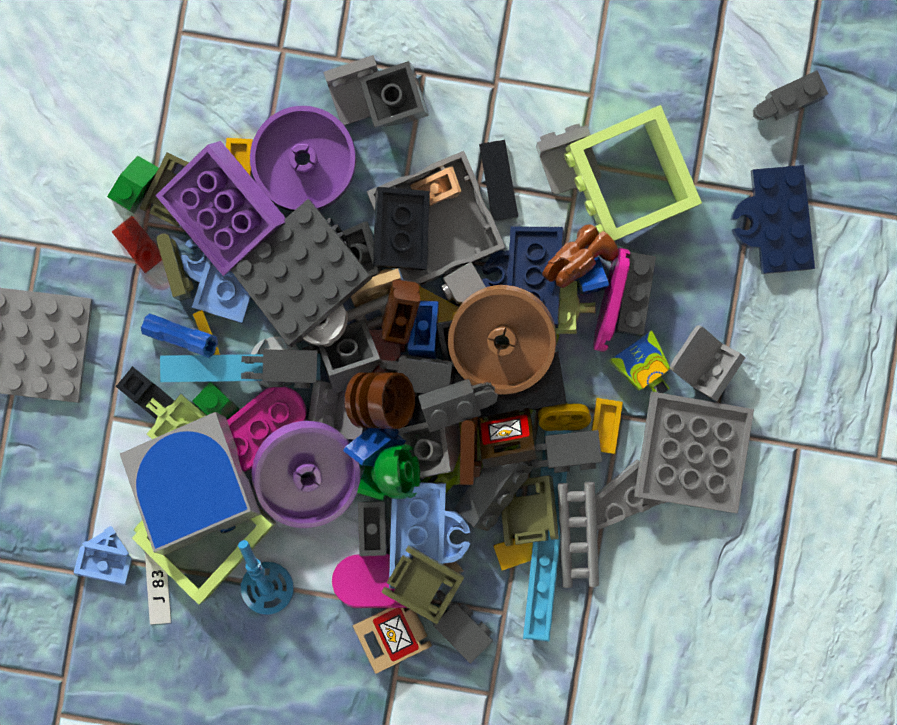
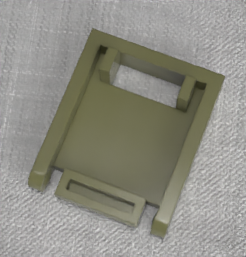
(162, 178)
(179, 284)
(531, 515)
(418, 581)

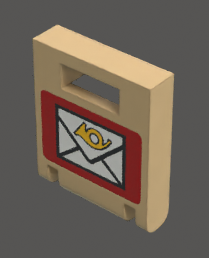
(397, 635)

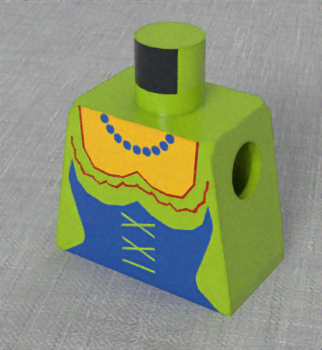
(643, 364)

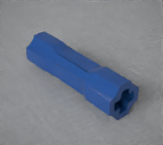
(179, 335)

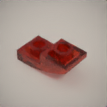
(138, 244)

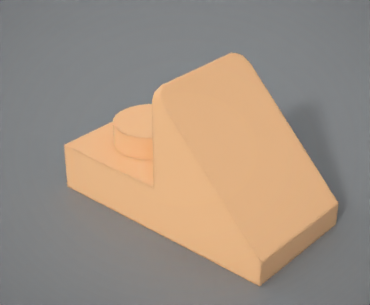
(441, 186)

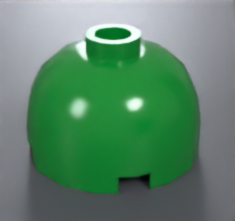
(397, 472)

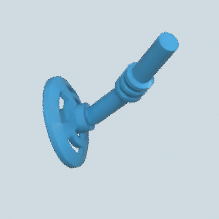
(256, 577)

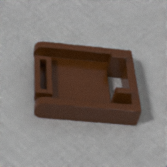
(469, 465)

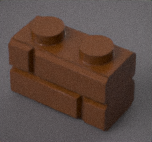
(400, 311)

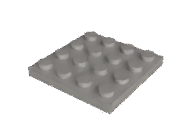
(43, 344)
(694, 452)

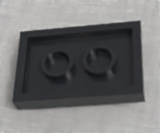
(401, 228)

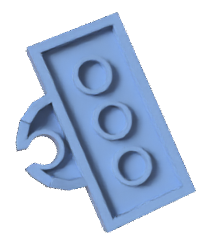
(216, 293)
(426, 526)

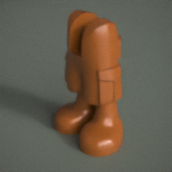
(578, 257)

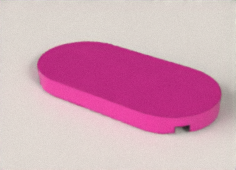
(611, 300)
(262, 417)
(360, 581)

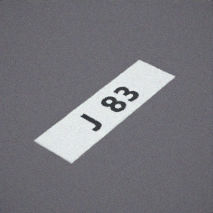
(157, 592)

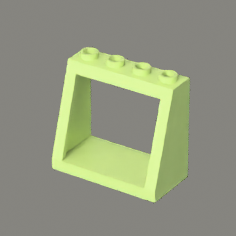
(669, 158)
(200, 595)

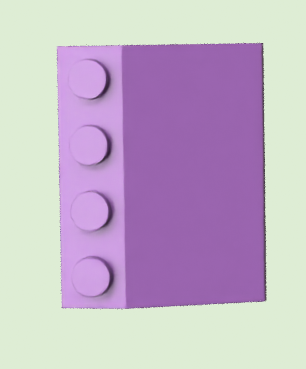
(220, 207)

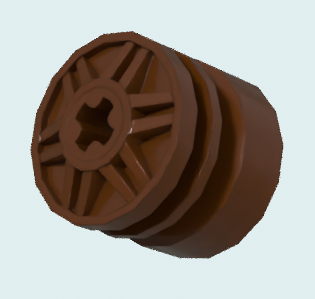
(380, 400)

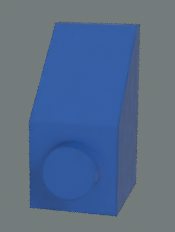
(594, 280)
(424, 334)
(371, 443)

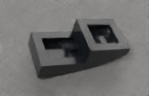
(142, 390)

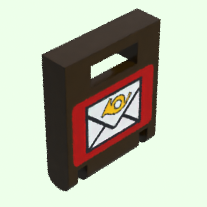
(506, 431)

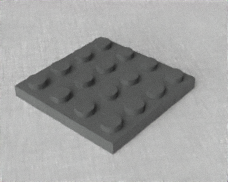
(301, 273)

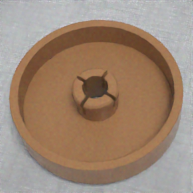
(491, 314)

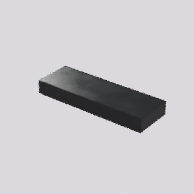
(498, 180)

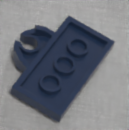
(778, 220)
(524, 262)

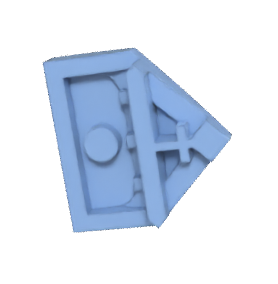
(104, 559)

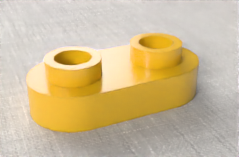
(564, 417)

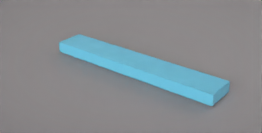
(204, 369)

